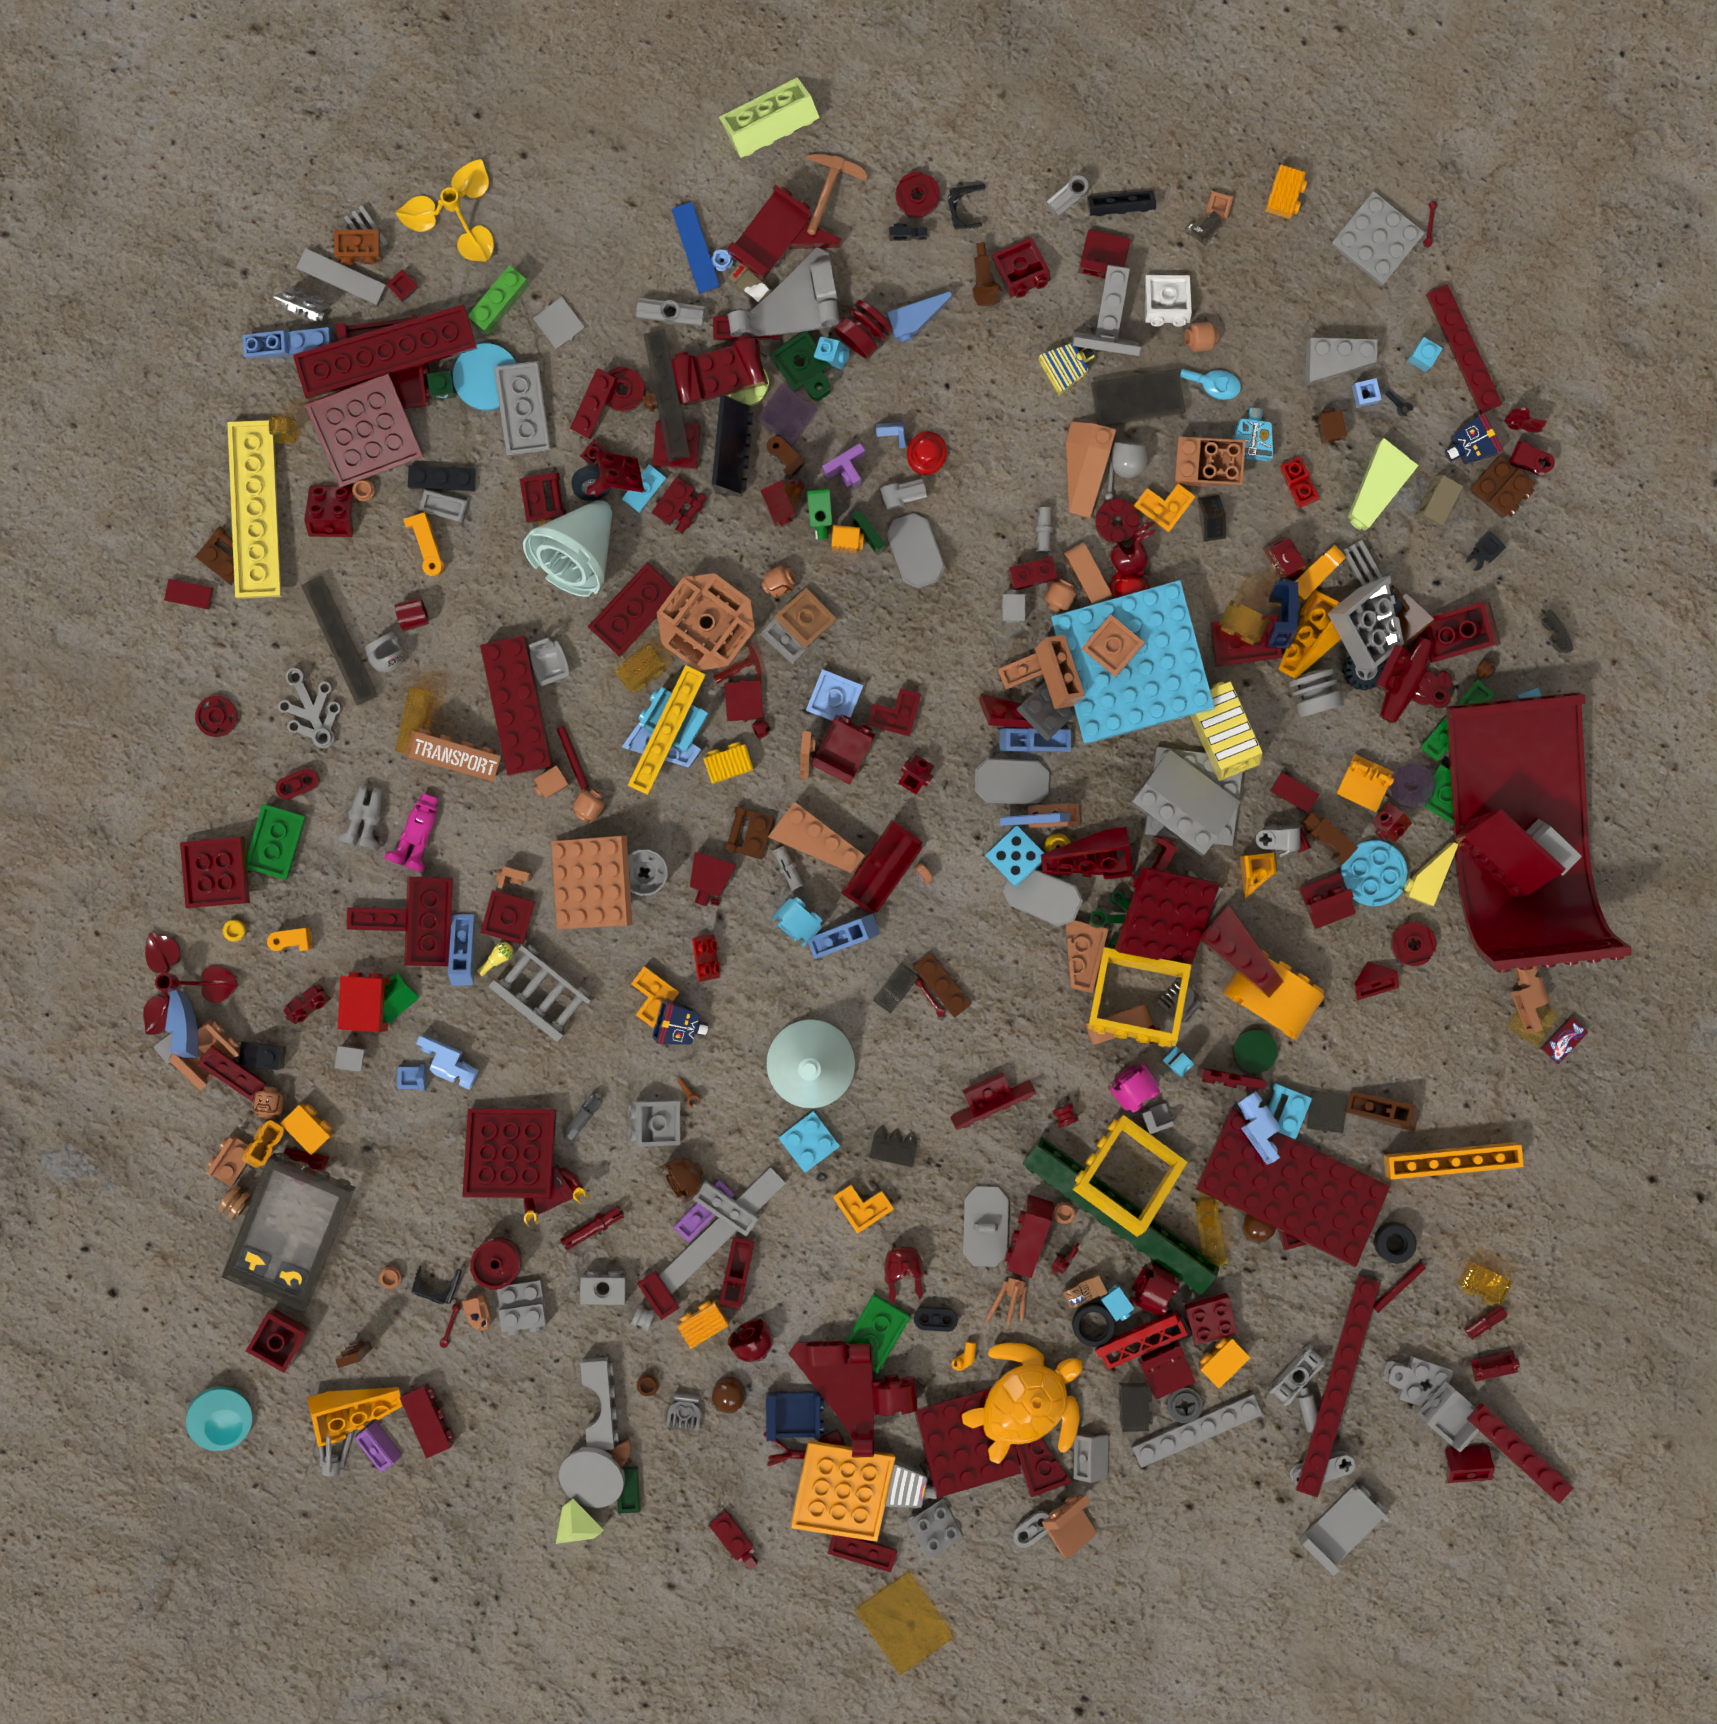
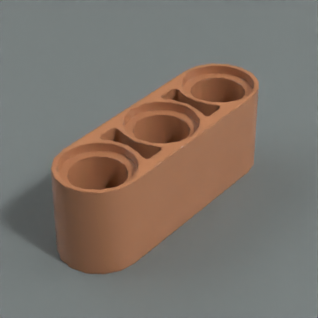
(1087, 574)
(1133, 1016)

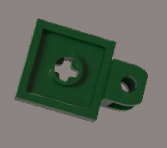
(807, 376)

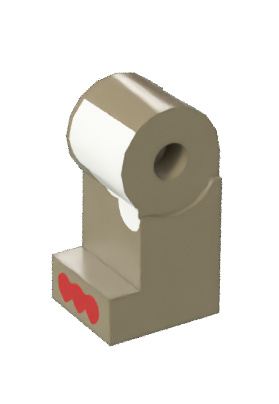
(749, 284)

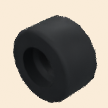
(1406, 1250)

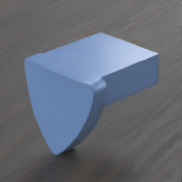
(892, 429)
(412, 1077)

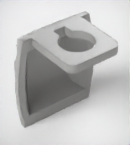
(548, 661)

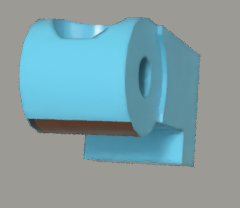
(1178, 1061)

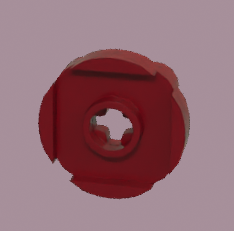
(922, 183)
(634, 395)
(1103, 520)
(1423, 951)

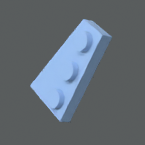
(640, 737)

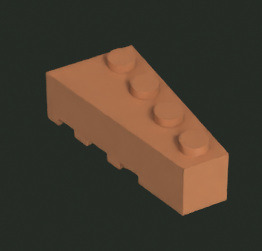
(811, 836)

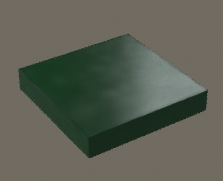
(870, 534)

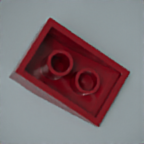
(1462, 631)

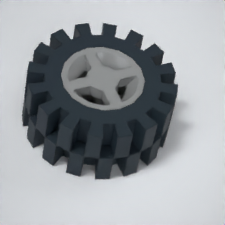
(1356, 677)

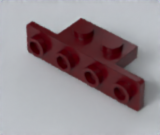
(990, 1097)

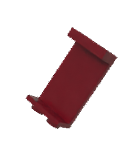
(770, 232)

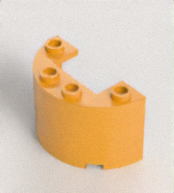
(1288, 1006)

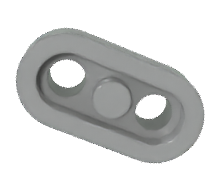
(1033, 1529)

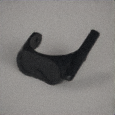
(955, 195)
(445, 1297)

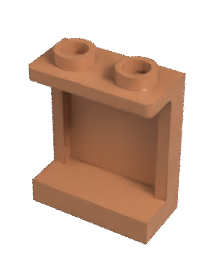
(208, 1034)

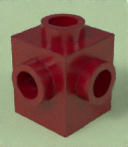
(916, 774)
(1391, 823)

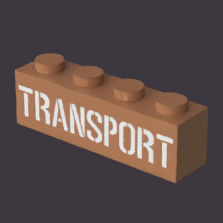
(451, 755)

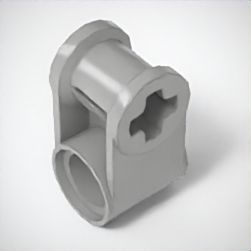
(1283, 838)

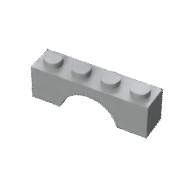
(597, 1375)

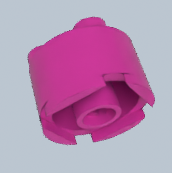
(1134, 1087)

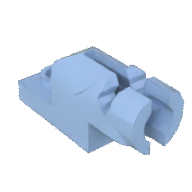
(447, 1063)
(1260, 1127)

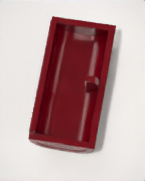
(882, 868)

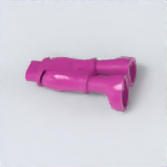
(416, 832)

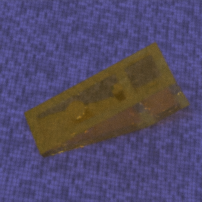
(1210, 1230)

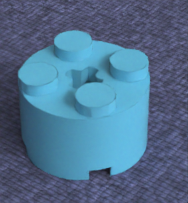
(797, 921)

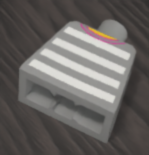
(908, 1487)

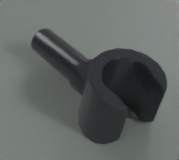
(1399, 404)

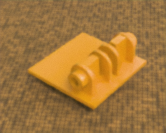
(1365, 783)

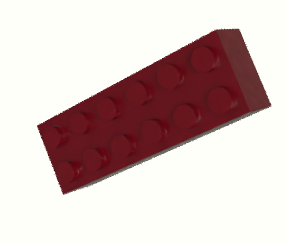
(516, 706)

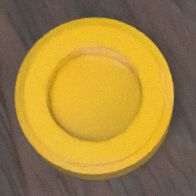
(234, 930)

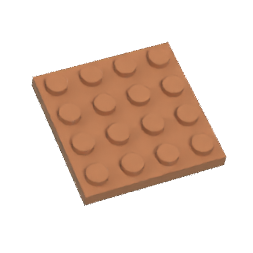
(591, 882)

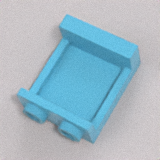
(689, 728)

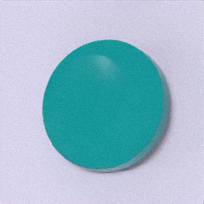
(218, 1418)

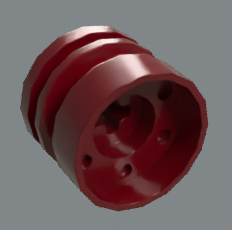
(866, 326)

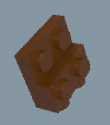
(1503, 487)

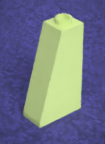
(1381, 482)

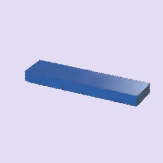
(695, 248)

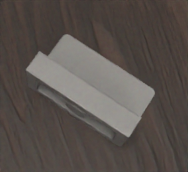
(1090, 1458)

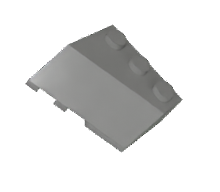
(1368, 623)

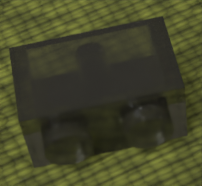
(1134, 1407)

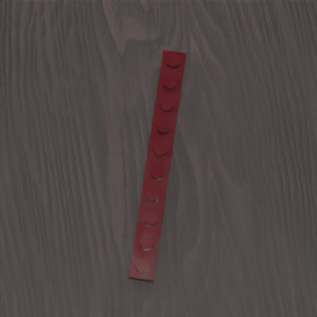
(1337, 1386)

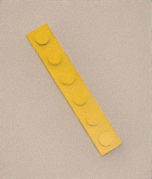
(666, 730)

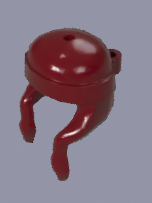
(1133, 558)
(903, 1262)

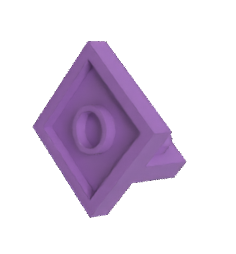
(844, 465)

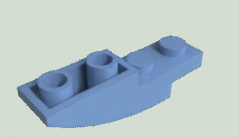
(285, 344)

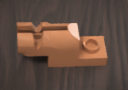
(1529, 997)

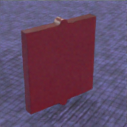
(743, 700)

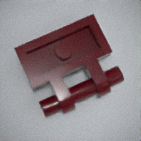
(674, 500)

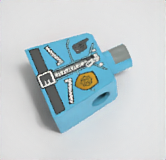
(1257, 436)

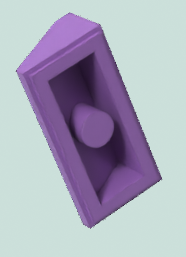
(378, 1446)

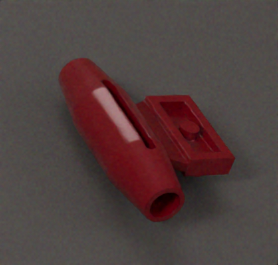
(1402, 677)

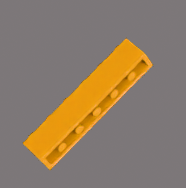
(1453, 1160)

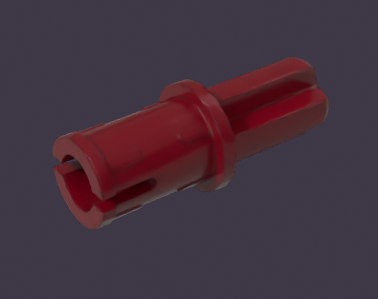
(1486, 1322)

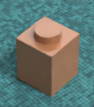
(551, 782)

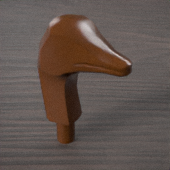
(985, 291)

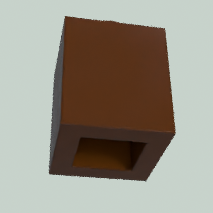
(1331, 426)

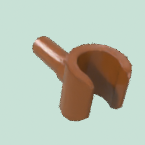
(688, 1092)

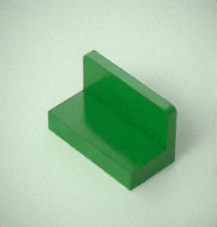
(397, 997)

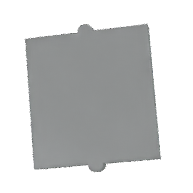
(559, 323)

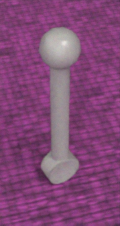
(1109, 495)

